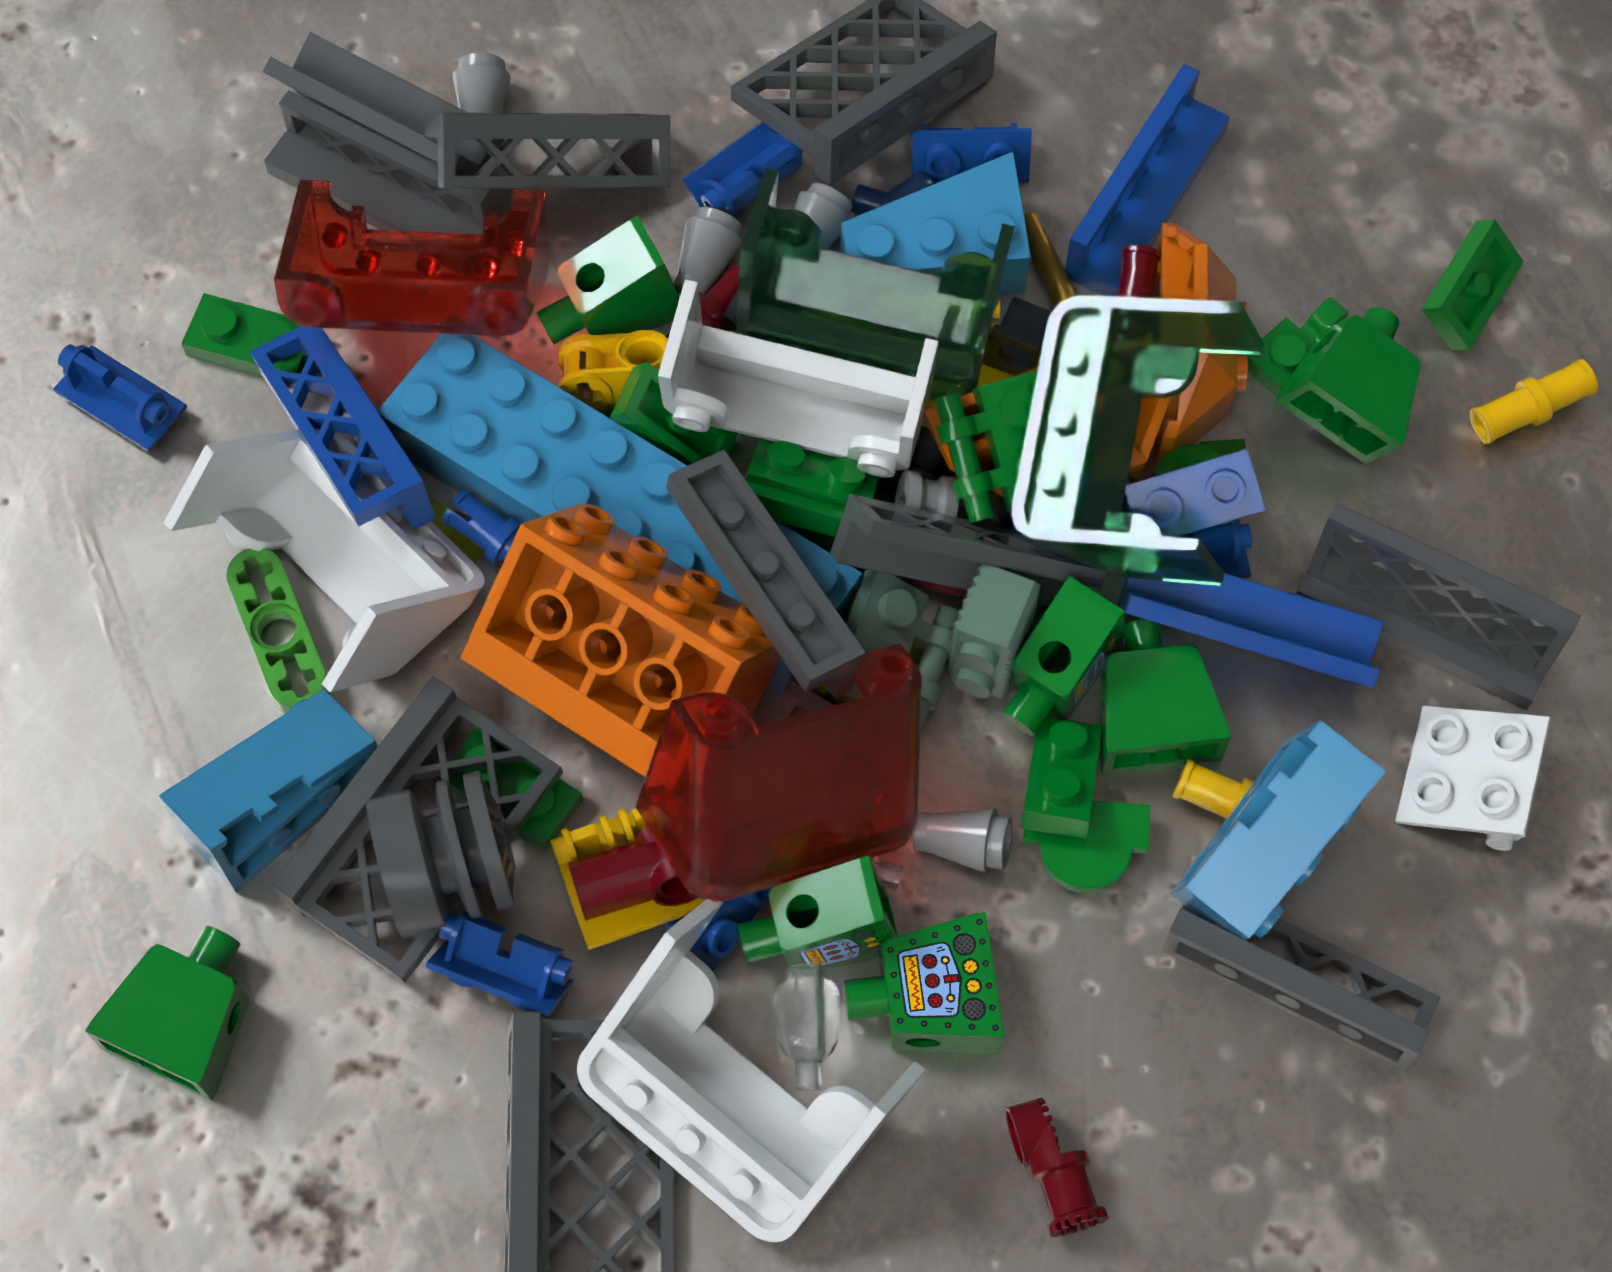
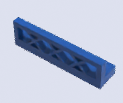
(1145, 184)
(351, 414)
(1263, 622)

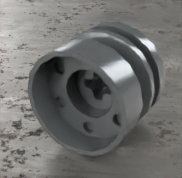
(441, 854)

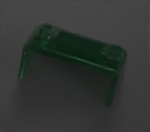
(863, 307)
(1084, 422)

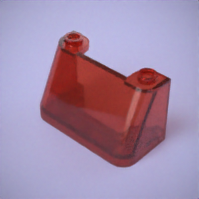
(411, 281)
(788, 796)

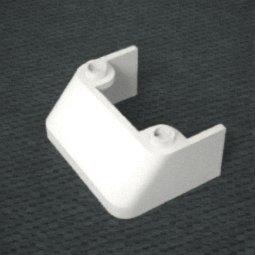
(792, 393)
(383, 574)
(711, 1106)

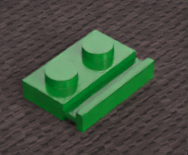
(805, 485)

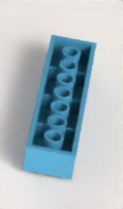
(538, 450)

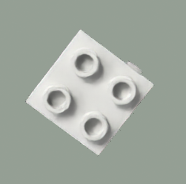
(1474, 772)

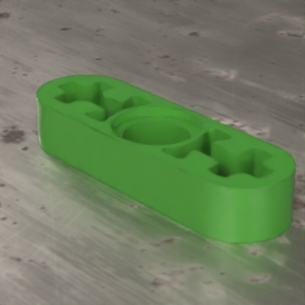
(258, 615)

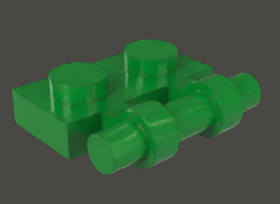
(1004, 420)

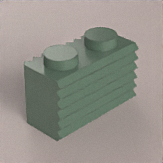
(991, 631)

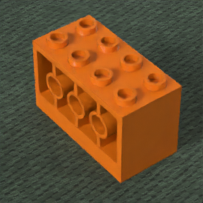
(612, 632)

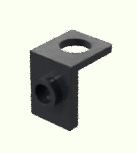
(1019, 339)

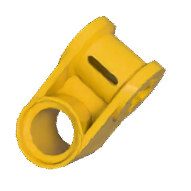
(607, 364)

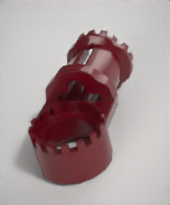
(1060, 1175)

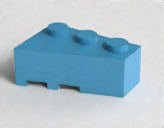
(947, 221)
(269, 788)
(1278, 831)

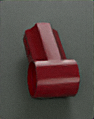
(627, 878)

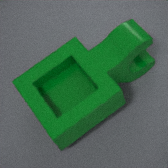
(1288, 344)

